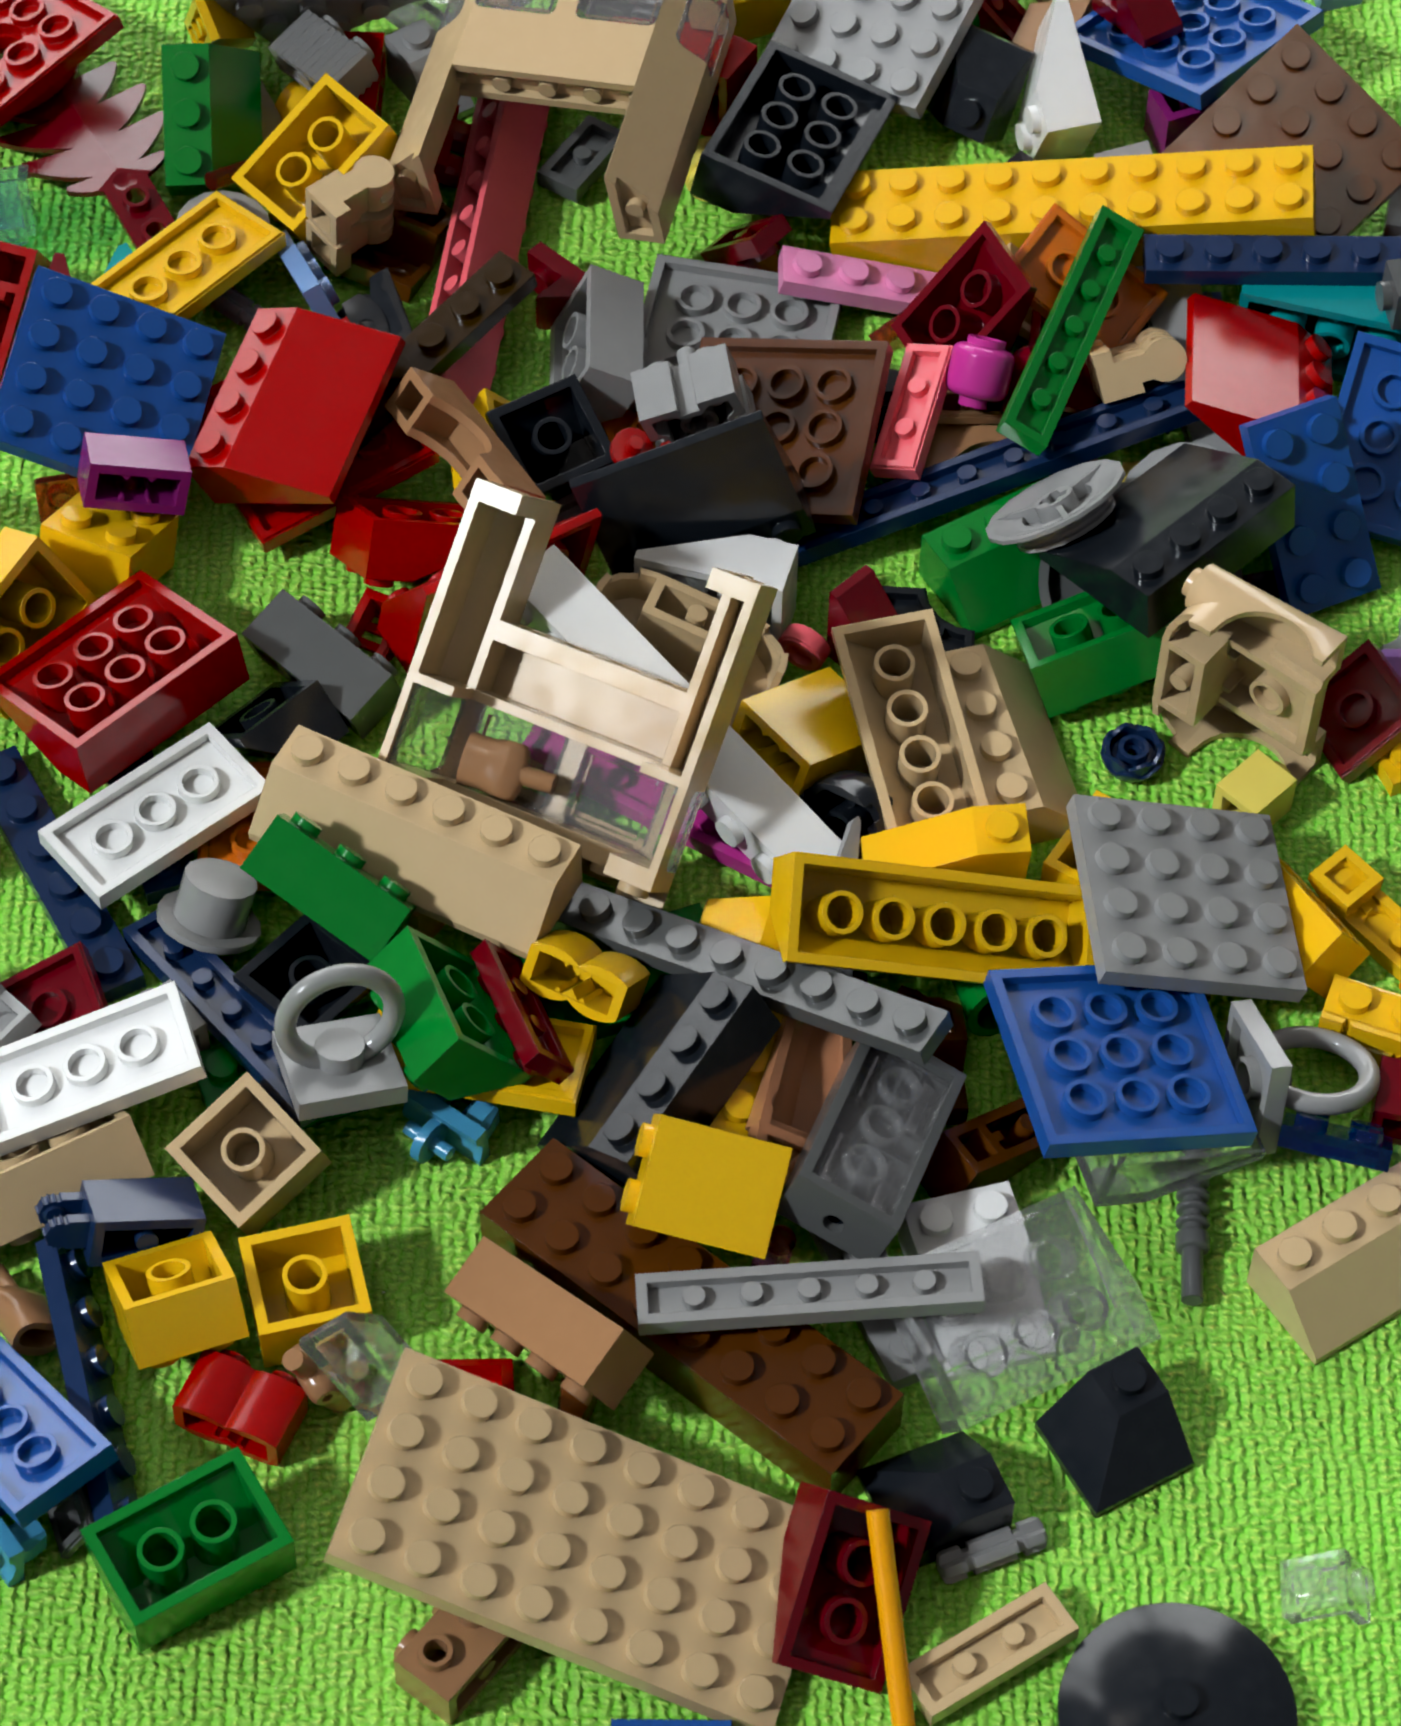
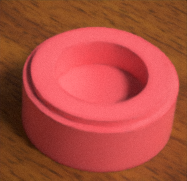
(805, 647)

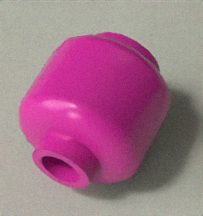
(980, 371)

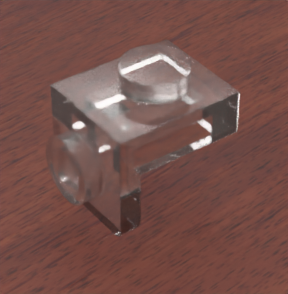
(1326, 1587)

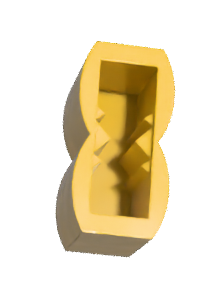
(576, 970)

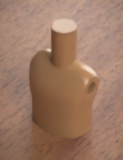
(501, 768)
(25, 1318)
(314, 1381)

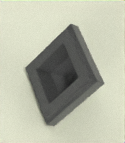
(68, 1519)

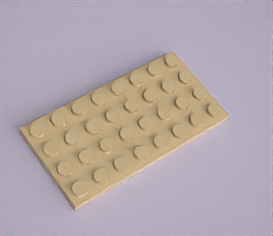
(570, 1541)

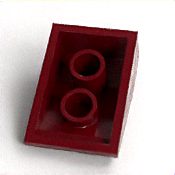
(974, 293)
(828, 1588)

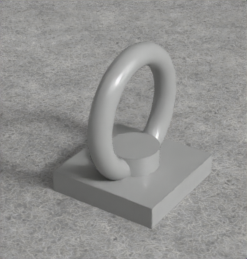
(343, 1061)
(1266, 1070)

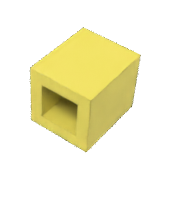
(1257, 787)

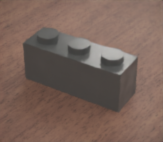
(304, 647)

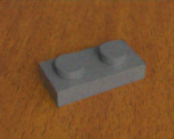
(579, 159)

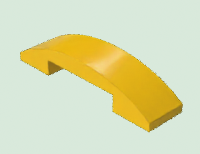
(1355, 897)

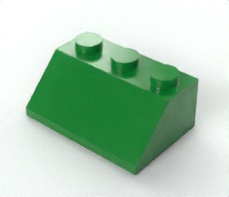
(208, 112)
(979, 579)
(1083, 653)
(329, 884)
(448, 1022)
(189, 1548)

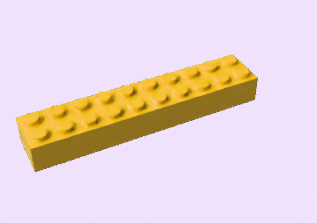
(929, 212)

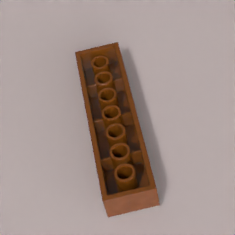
(770, 1386)

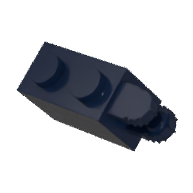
(121, 1216)

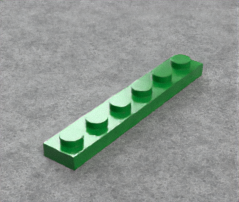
(1070, 331)

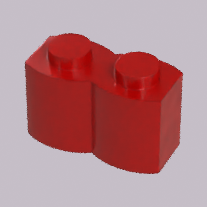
(241, 1406)

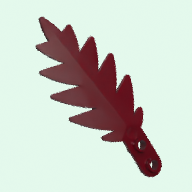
(98, 148)

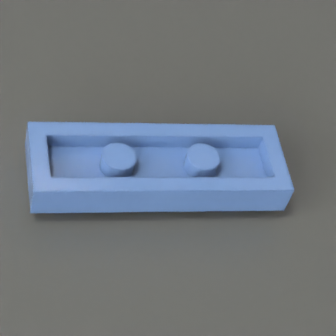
(309, 277)

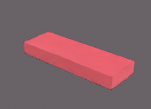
(912, 413)

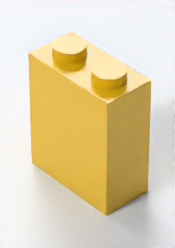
(803, 729)
(706, 1185)

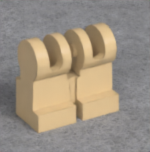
(350, 211)
(1123, 369)

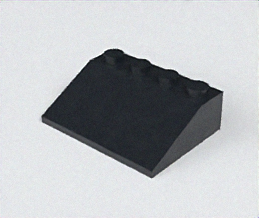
(791, 138)
(697, 490)
(1170, 520)
(671, 1058)

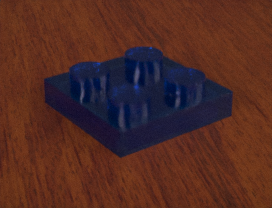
(1358, 1144)

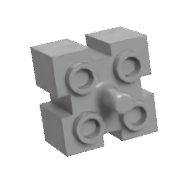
(692, 395)

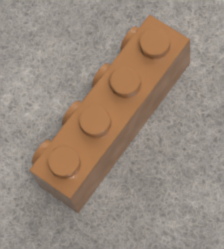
(548, 1323)
(450, 1662)

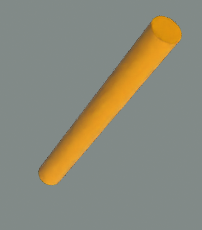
(890, 1617)

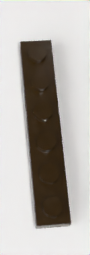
(457, 326)

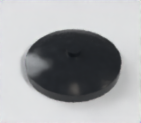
(1174, 1670)

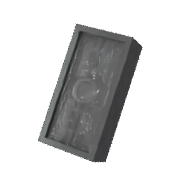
(869, 1149)

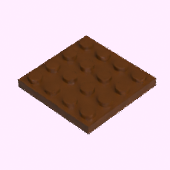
(1307, 99)
(822, 408)

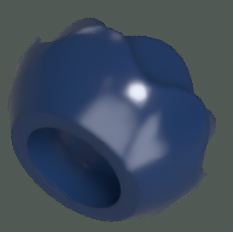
(1137, 740)

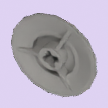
(1058, 507)

